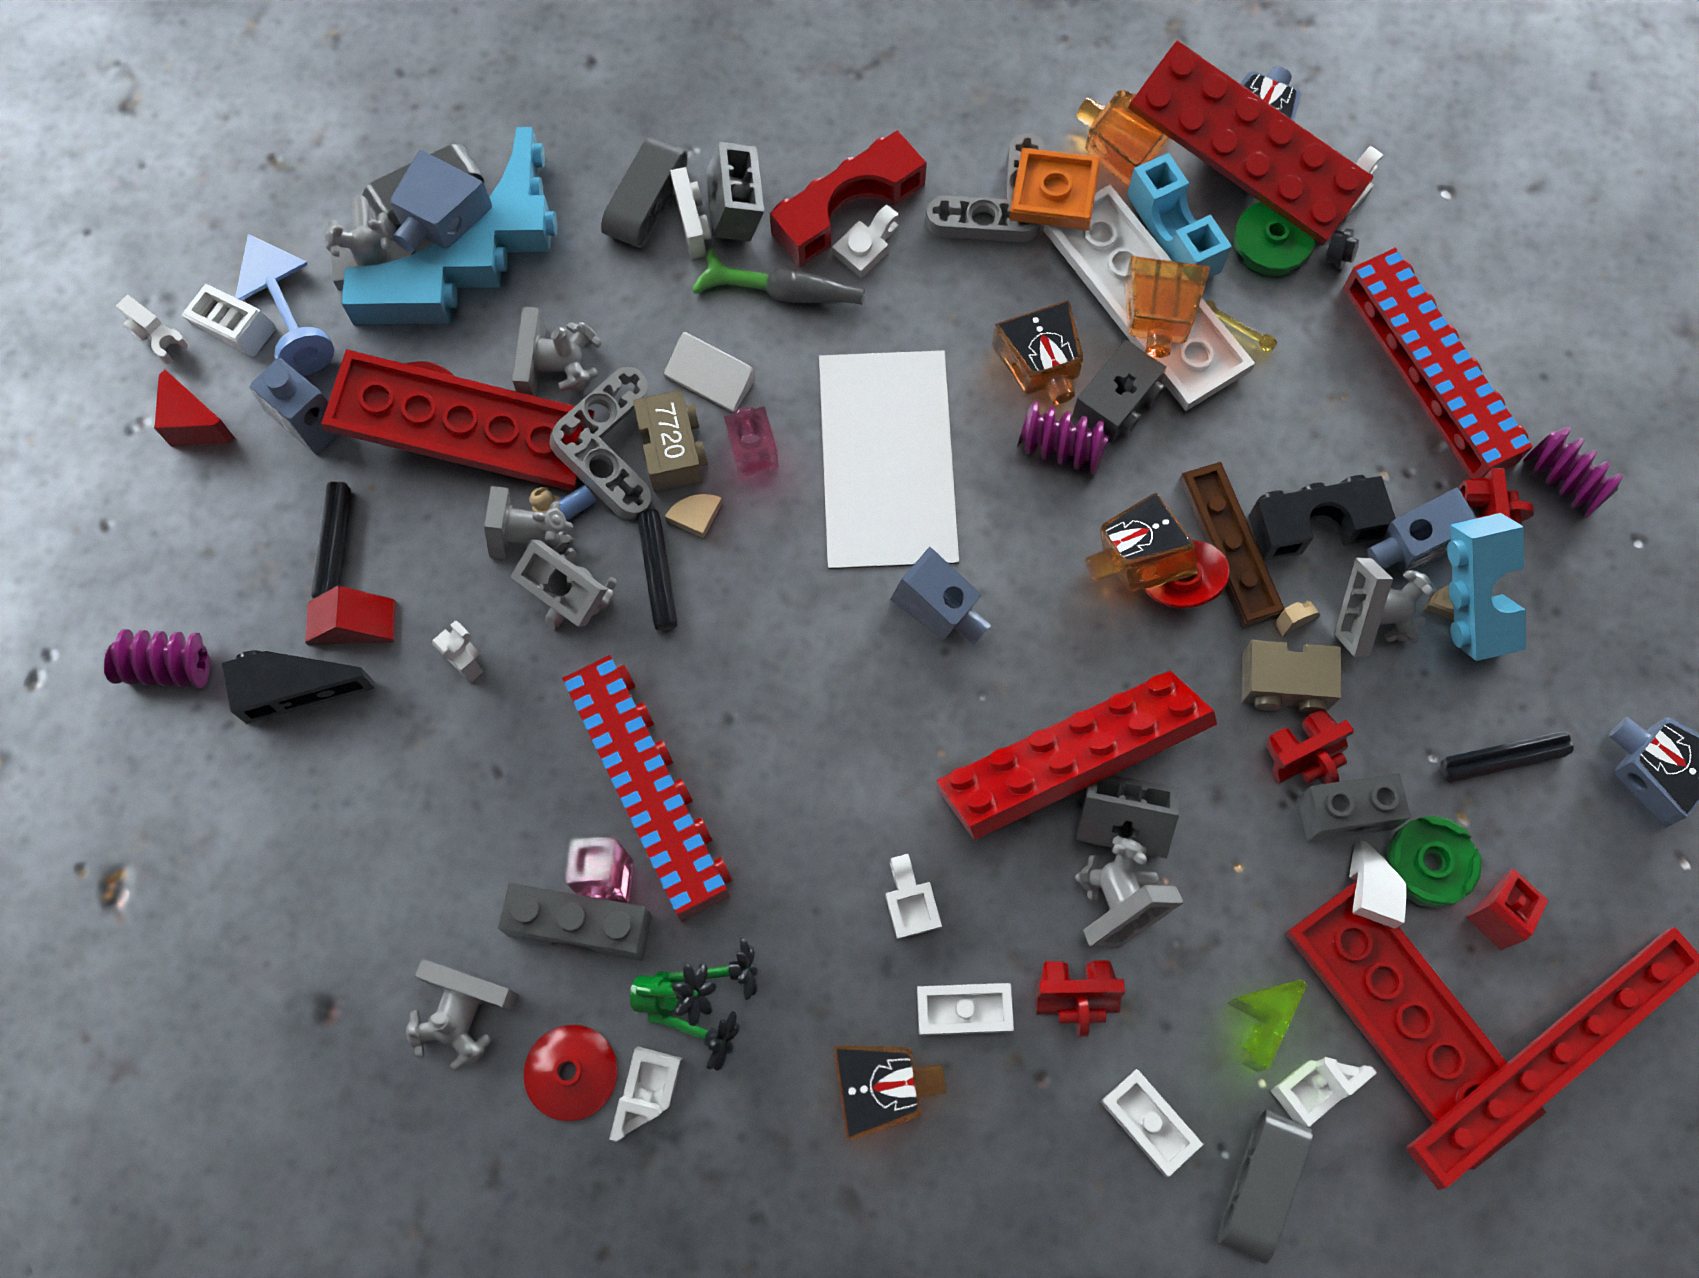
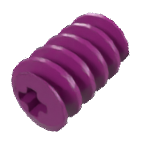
(1063, 437)
(1574, 470)
(157, 660)

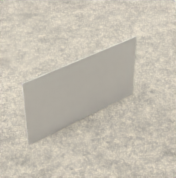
(887, 458)

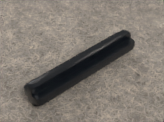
(331, 538)
(657, 570)
(1506, 756)

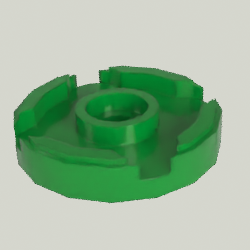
(1267, 252)
(1455, 857)

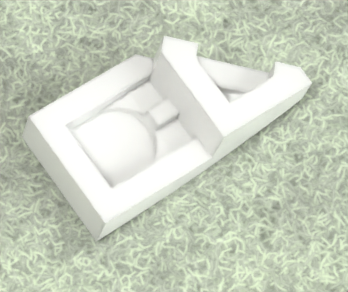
(1379, 888)
(1318, 1087)
(647, 1090)

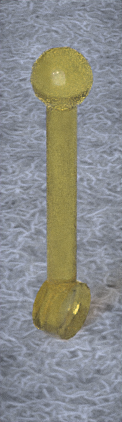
(1265, 341)

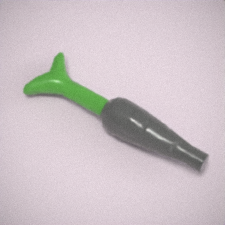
(781, 284)

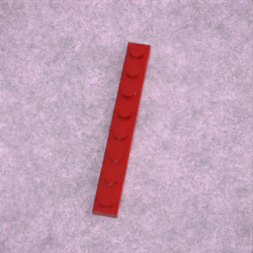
(1554, 1059)

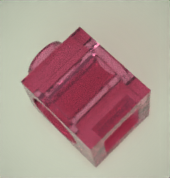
(755, 456)
(599, 869)

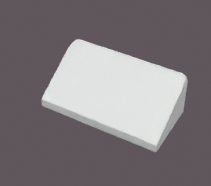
(709, 372)

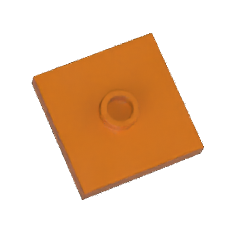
(1055, 188)

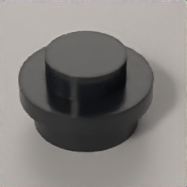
(1342, 248)

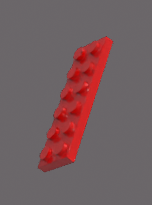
(1250, 142)
(449, 419)
(1074, 753)
(1400, 1007)

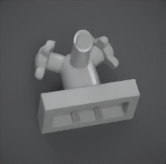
(366, 245)
(557, 354)
(513, 525)
(562, 585)
(1374, 602)
(1131, 895)
(456, 1012)

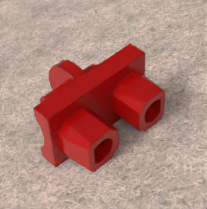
(1493, 498)
(1314, 757)
(1079, 1000)

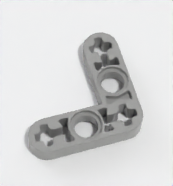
(996, 207)
(592, 447)

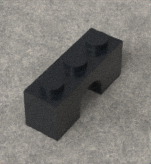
(1354, 506)

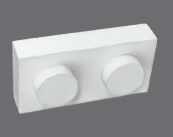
(694, 226)
(965, 1009)
(1151, 1123)

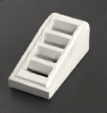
(230, 320)

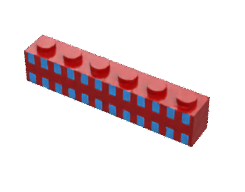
(1436, 365)
(646, 788)

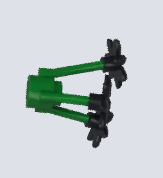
(662, 992)

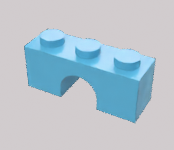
(1160, 199)
(1479, 555)

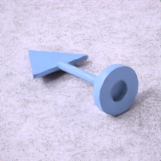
(262, 267)

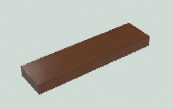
(1227, 529)

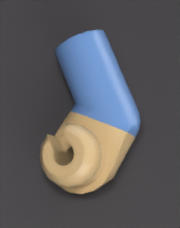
(570, 505)

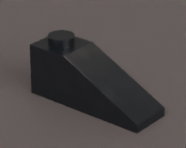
(278, 683)

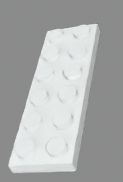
(1101, 259)

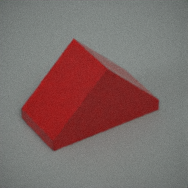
(184, 418)
(350, 618)
(1509, 911)

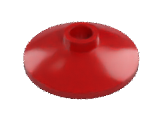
(1196, 589)
(594, 1075)

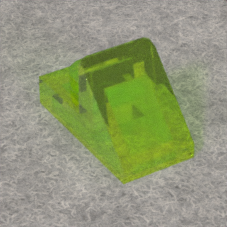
(1274, 1010)

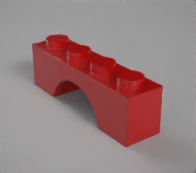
(884, 171)

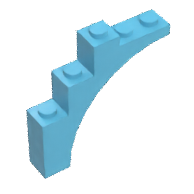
(425, 283)

